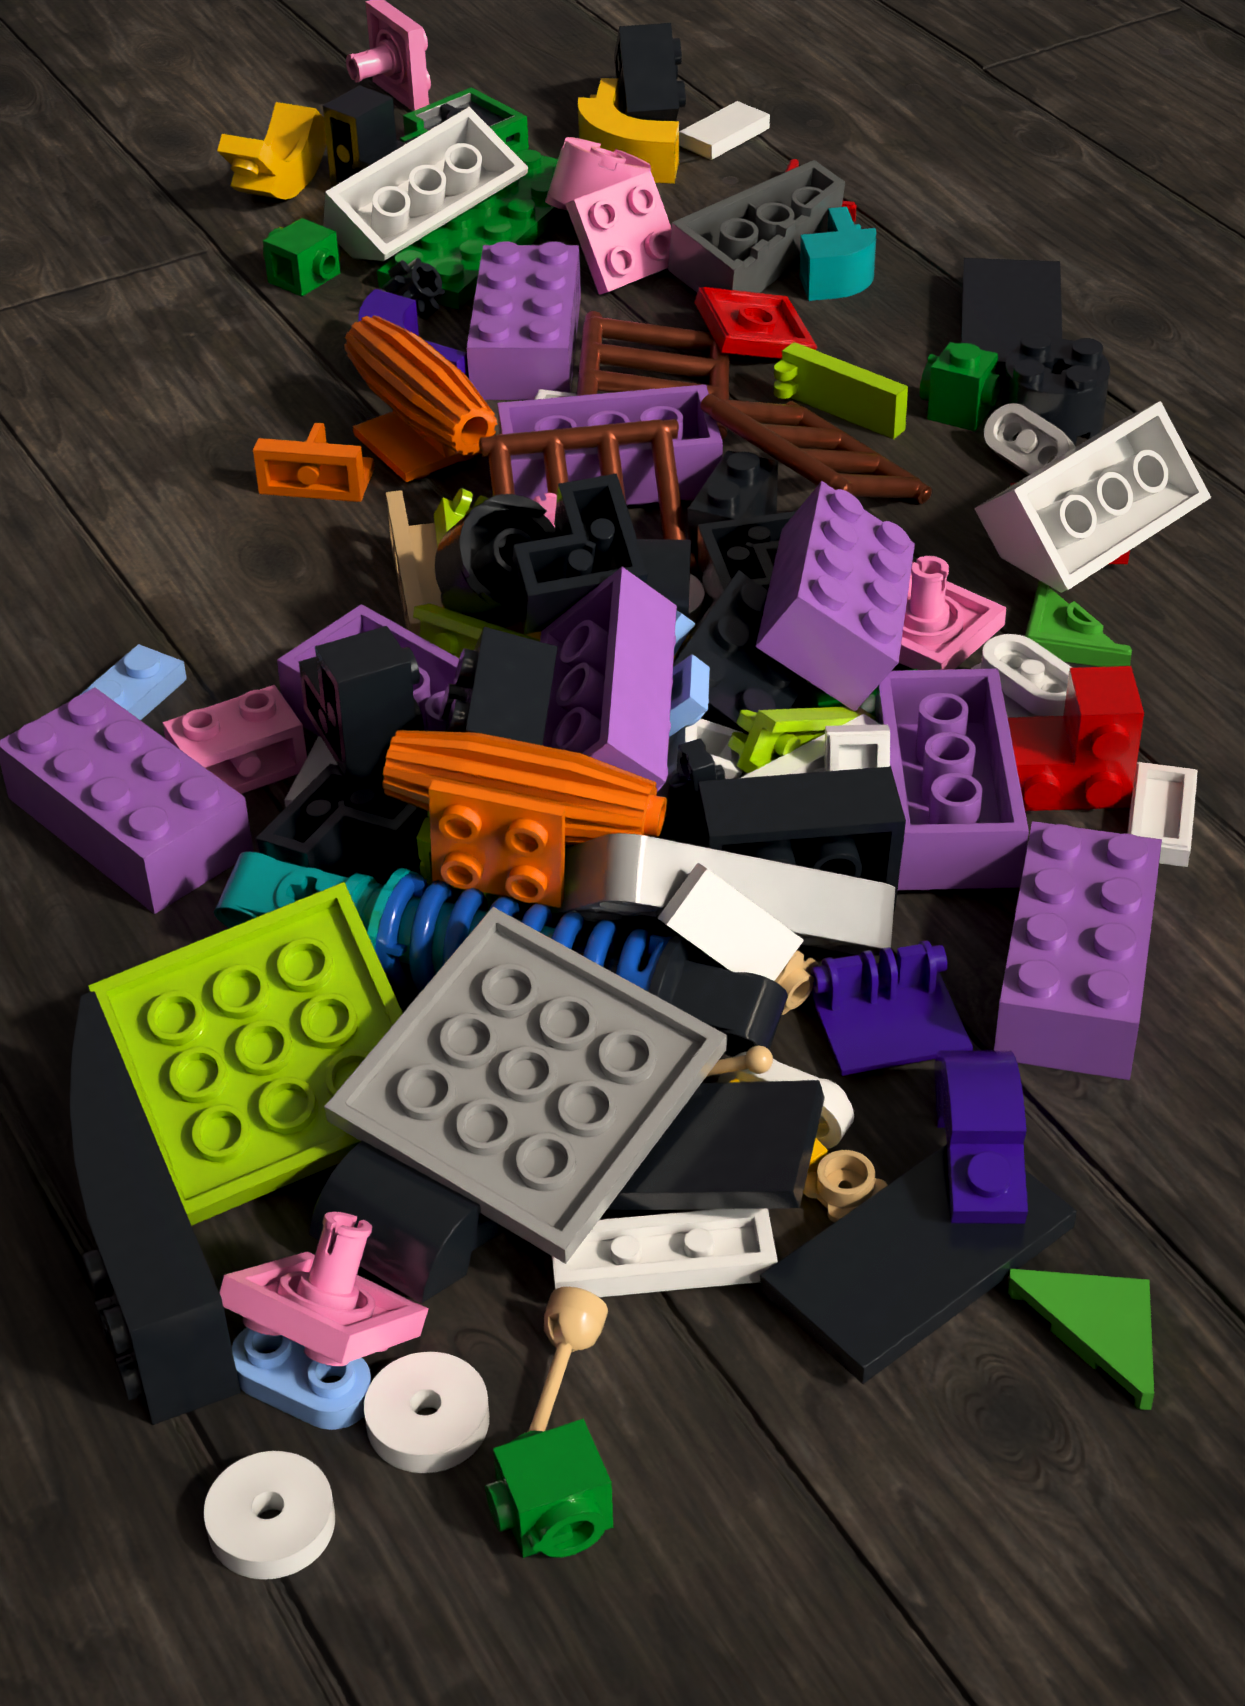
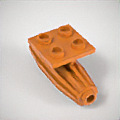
(433, 402)
(512, 806)

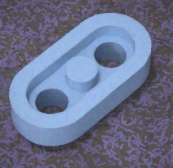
(294, 1381)

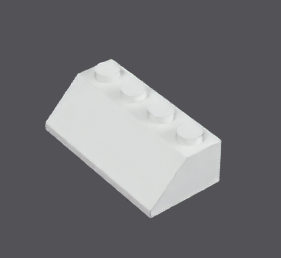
(420, 187)
(1095, 500)

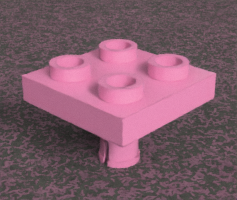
(395, 55)
(622, 232)
(944, 620)
(323, 1299)

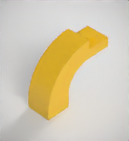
(647, 139)
(286, 157)

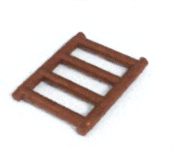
(595, 353)
(790, 428)
(607, 440)

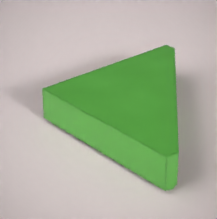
(1072, 632)
(1099, 1319)

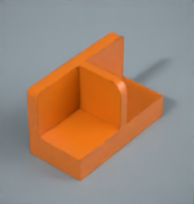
(312, 468)

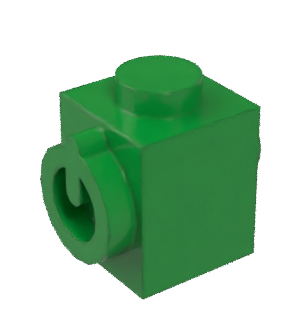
(301, 256)
(961, 385)
(551, 1491)

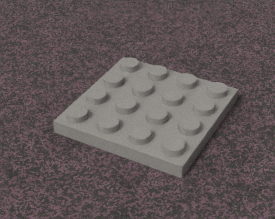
(528, 1081)

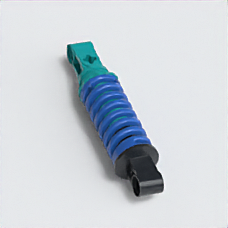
(421, 927)

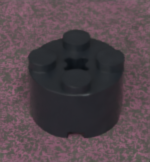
(1059, 382)
(477, 557)

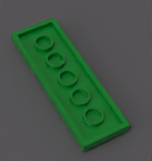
(510, 215)

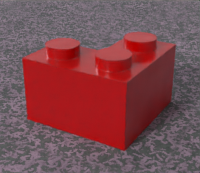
(1088, 752)

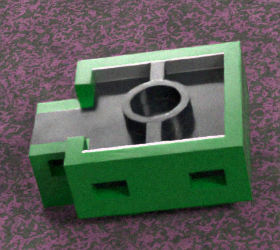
(504, 121)

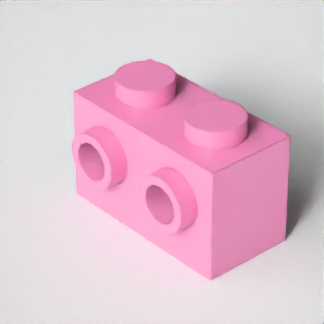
(243, 739)

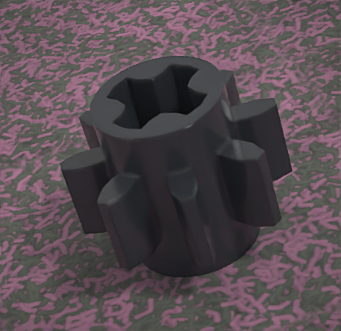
(417, 282)

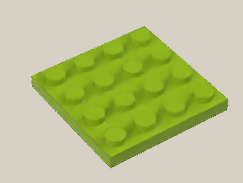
(249, 1043)

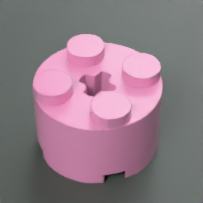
(587, 169)

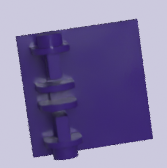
(887, 1009)

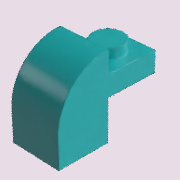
(838, 260)

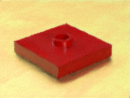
(751, 322)

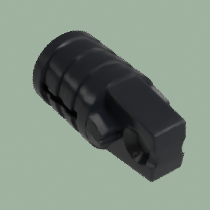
(693, 765)

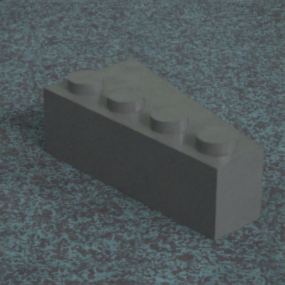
(755, 233)

